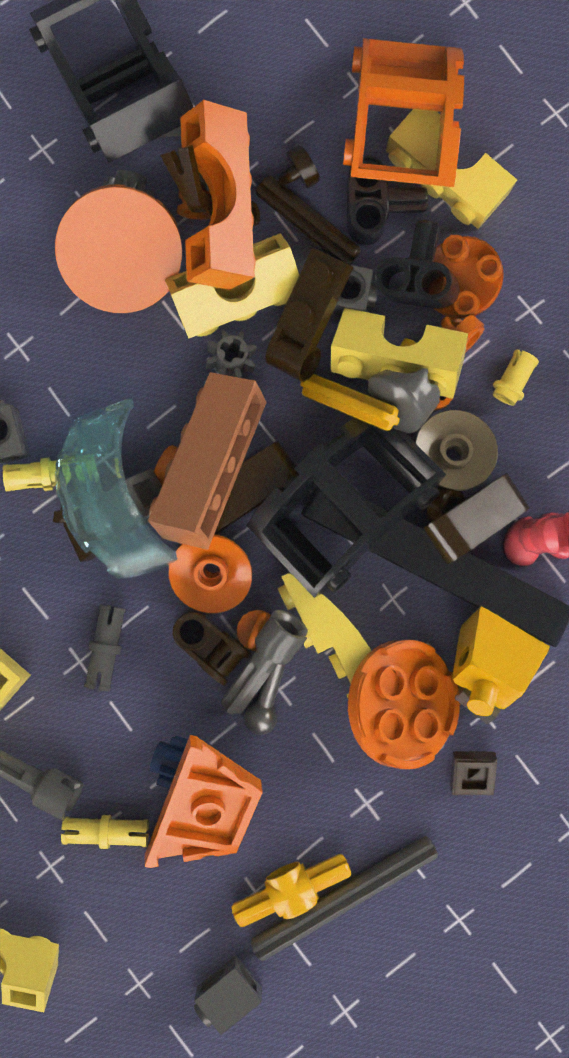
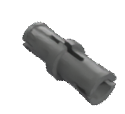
(104, 647)

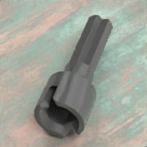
(275, 645)
(50, 790)

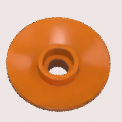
(208, 590)

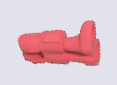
(536, 536)

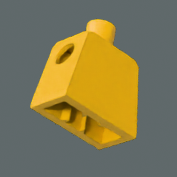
(495, 661)

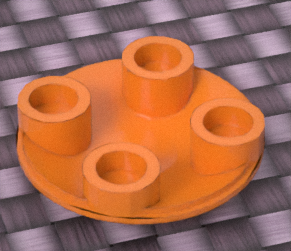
(477, 272)

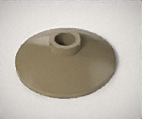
(468, 437)

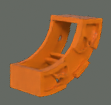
(411, 79)

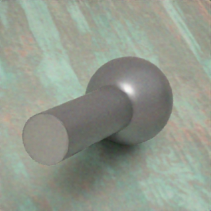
(261, 715)

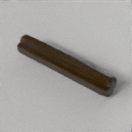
(307, 220)

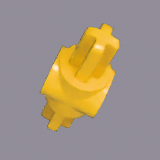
(291, 890)

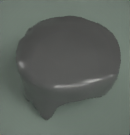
(409, 393)

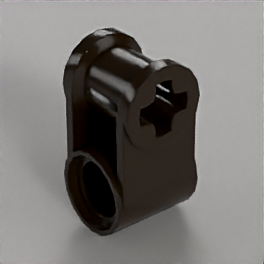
(211, 647)

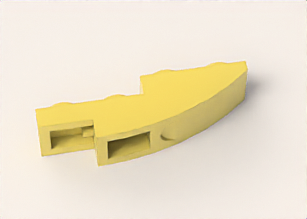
(326, 627)

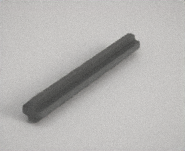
(345, 898)

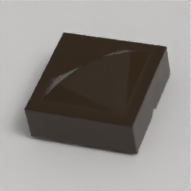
(473, 773)

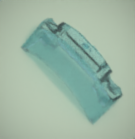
(98, 500)

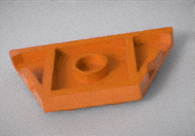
(204, 807)

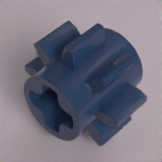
(166, 760)

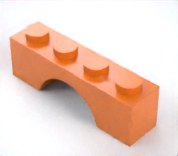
(224, 249)

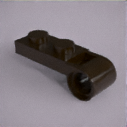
(307, 315)

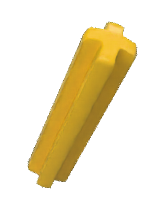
(351, 402)

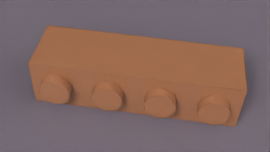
(207, 460)

